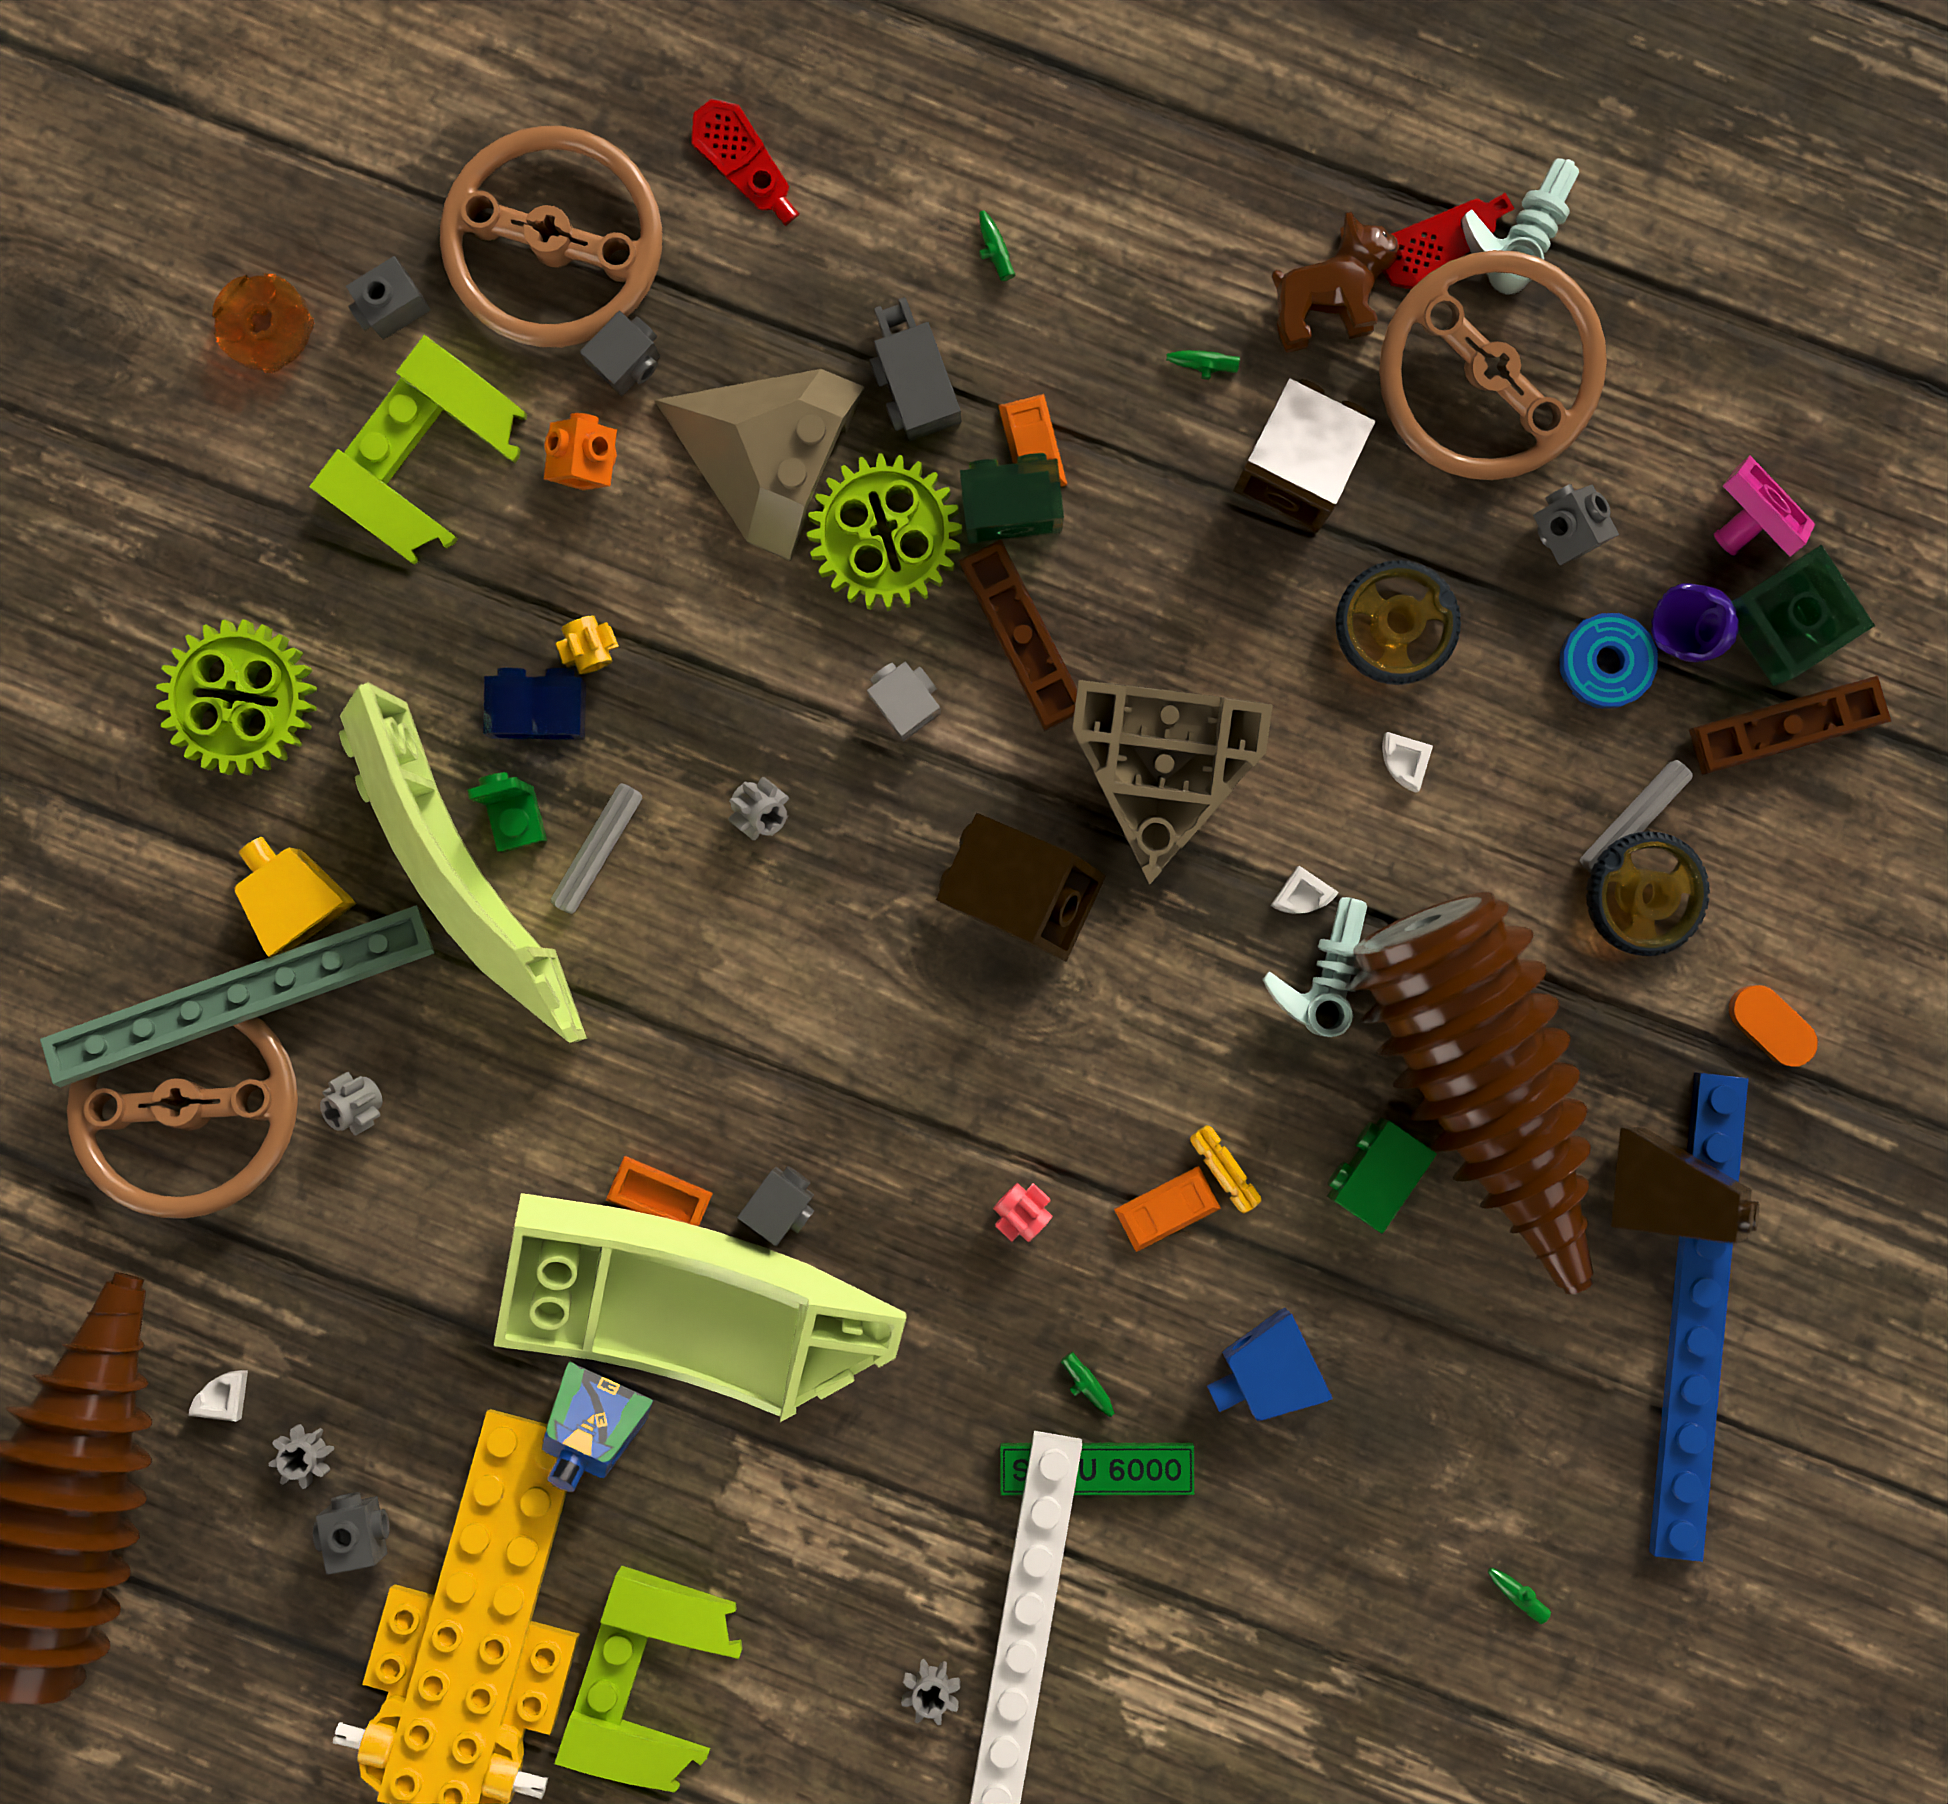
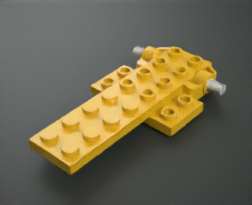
(469, 1662)

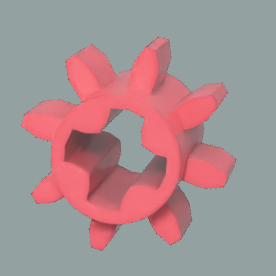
(1022, 1212)

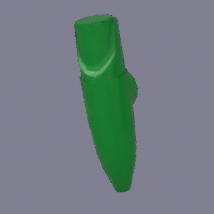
(995, 247)
(1204, 361)
(1087, 1383)
(1520, 1595)

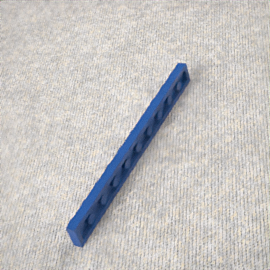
(1696, 1337)

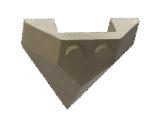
(765, 447)
(1166, 759)

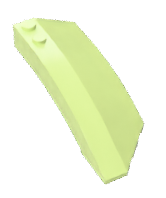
(426, 842)
(686, 1305)

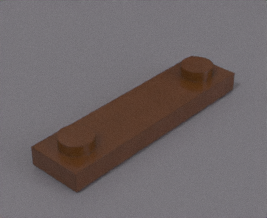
(1021, 634)
(1790, 725)

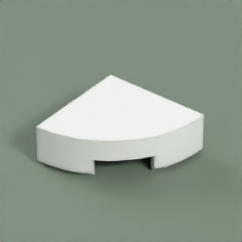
(1406, 760)
(1303, 893)
(221, 1397)

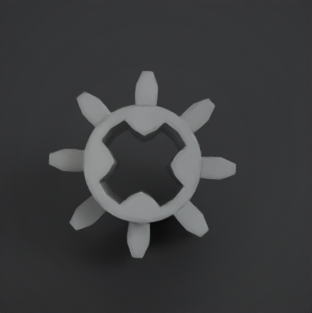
(758, 808)
(351, 1103)
(288, 1455)
(937, 1703)

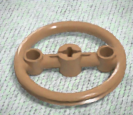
(466, 201)
(1565, 424)
(279, 1107)

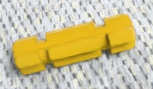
(1225, 1169)

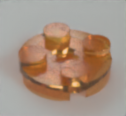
(269, 348)

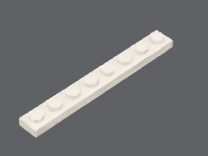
(1026, 1619)

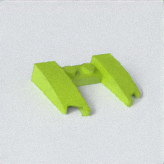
(427, 385)
(596, 1735)

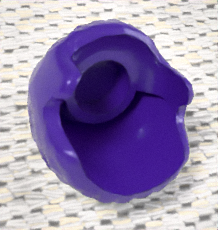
(1694, 622)

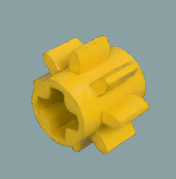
(586, 644)

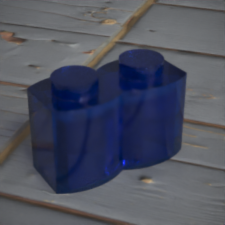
(534, 706)

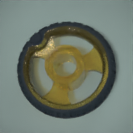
(1363, 598)
(1640, 934)

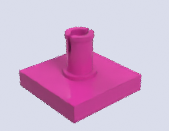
(1765, 508)

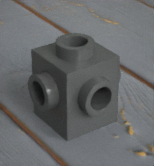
(1575, 522)
(351, 1533)

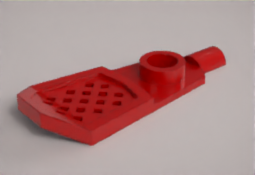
(747, 164)
(1448, 237)

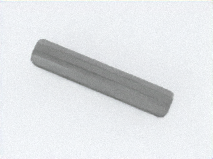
(1641, 810)
(596, 848)

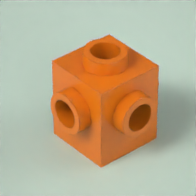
(580, 452)

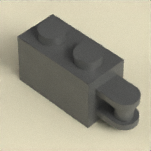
(914, 375)

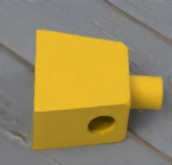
(287, 896)

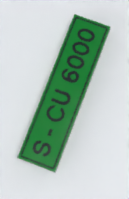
(1112, 1468)

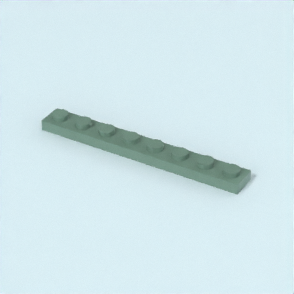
(236, 996)

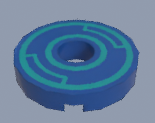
(1636, 655)

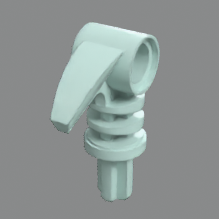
(1534, 227)
(1335, 974)

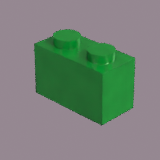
(1380, 1174)

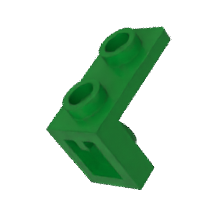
(511, 811)

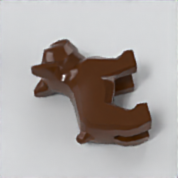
(1335, 285)

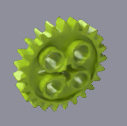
(924, 520)
(243, 656)

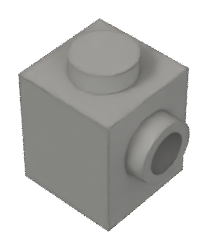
(904, 698)

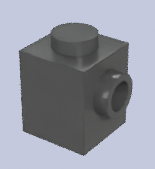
(386, 299)
(622, 352)
(779, 1205)

